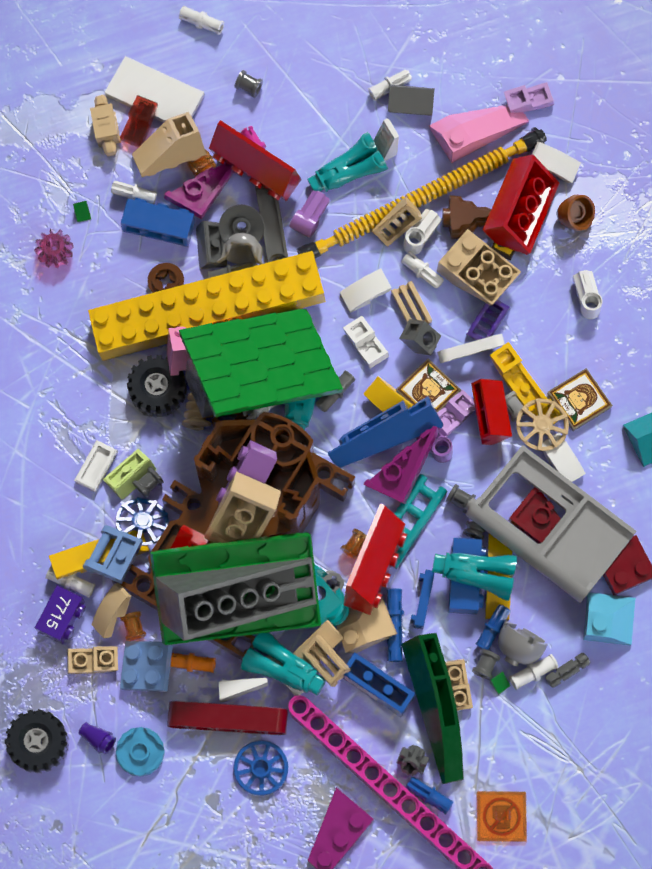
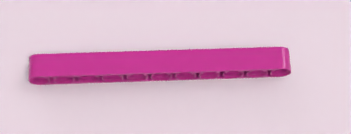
(385, 778)

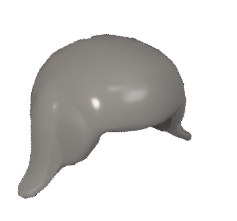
(242, 249)

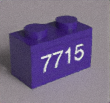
(60, 614)

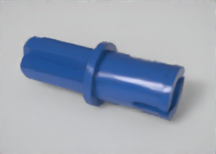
(493, 627)
(430, 795)

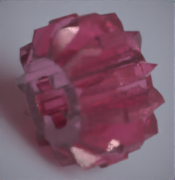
(62, 245)

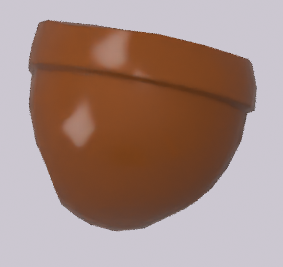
(576, 212)

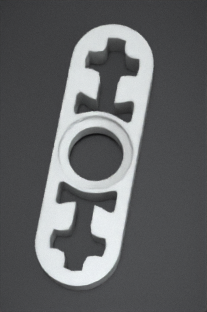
(471, 348)

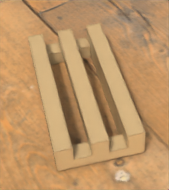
(403, 289)
(339, 674)

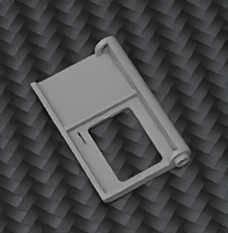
(580, 543)

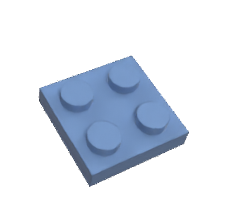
(146, 666)

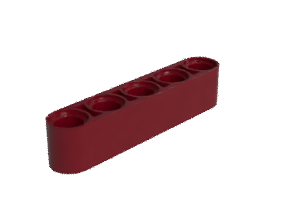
(227, 718)

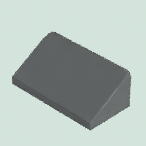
(411, 100)
(209, 245)

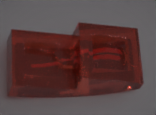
(139, 121)

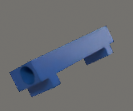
(419, 618)

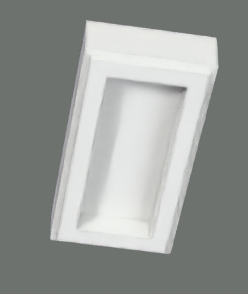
(96, 466)

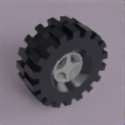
(155, 375)
(29, 731)

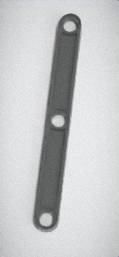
(273, 227)

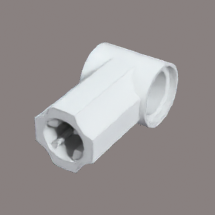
(421, 231)
(587, 293)

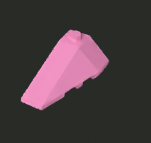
(472, 130)

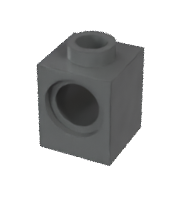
(420, 337)

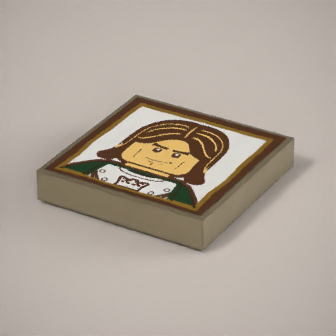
(431, 382)
(580, 399)

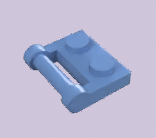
(119, 558)

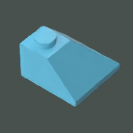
(609, 619)

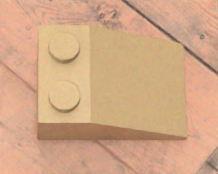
(243, 510)

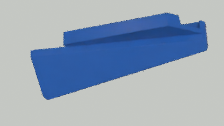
(386, 431)

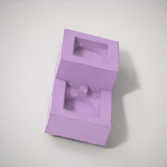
(529, 99)
(456, 412)

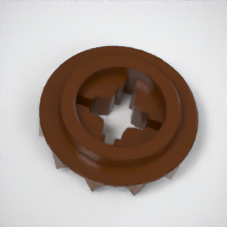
(160, 272)

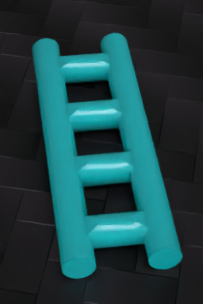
(422, 516)

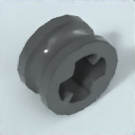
(474, 530)

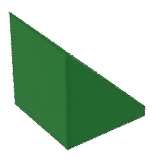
(82, 211)
(500, 683)

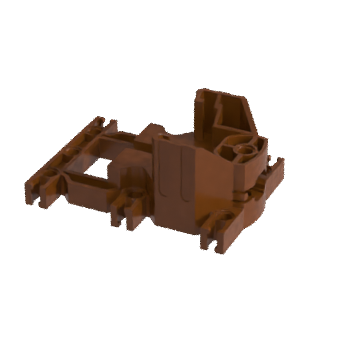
(292, 474)

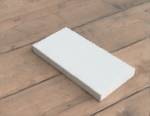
(138, 79)

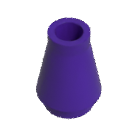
(98, 738)

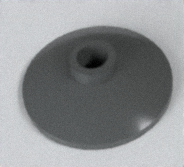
(241, 213)

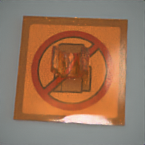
(501, 816)

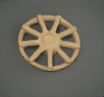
(542, 424)

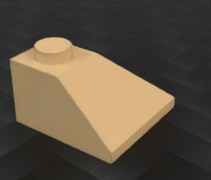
(366, 630)

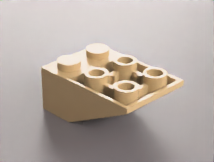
(169, 146)
(477, 268)

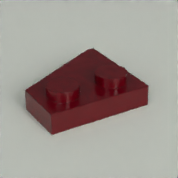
(629, 568)

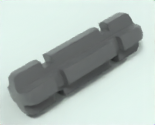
(567, 670)

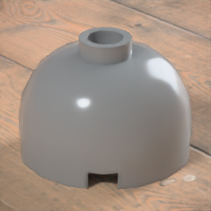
(520, 645)

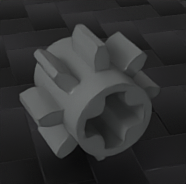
(412, 760)

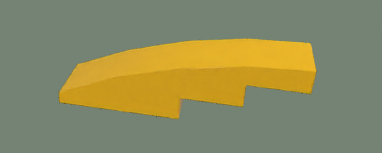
(72, 559)

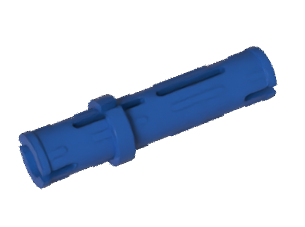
(394, 607)

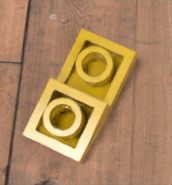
(384, 395)

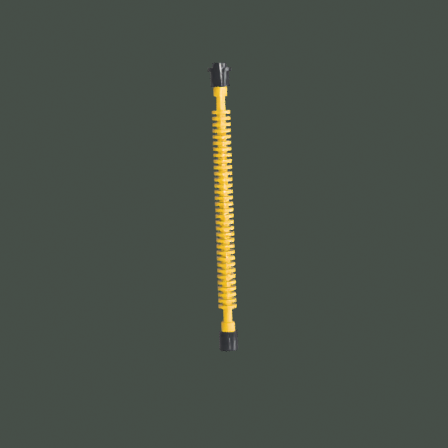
(428, 193)

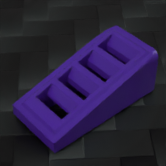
(485, 309)

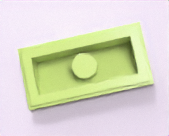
(130, 469)

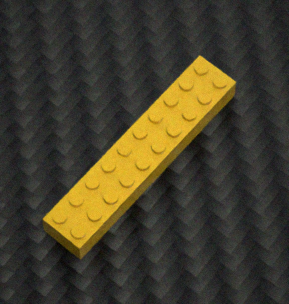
(241, 294)

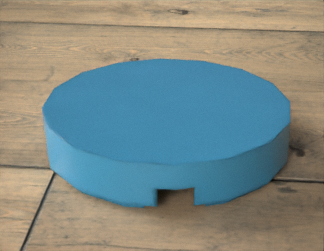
(140, 751)

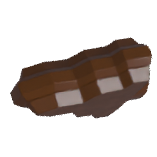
(463, 216)

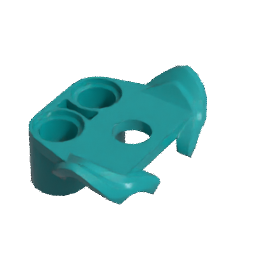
(332, 606)

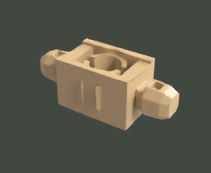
(105, 125)

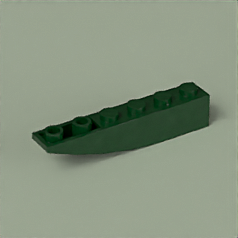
(436, 703)

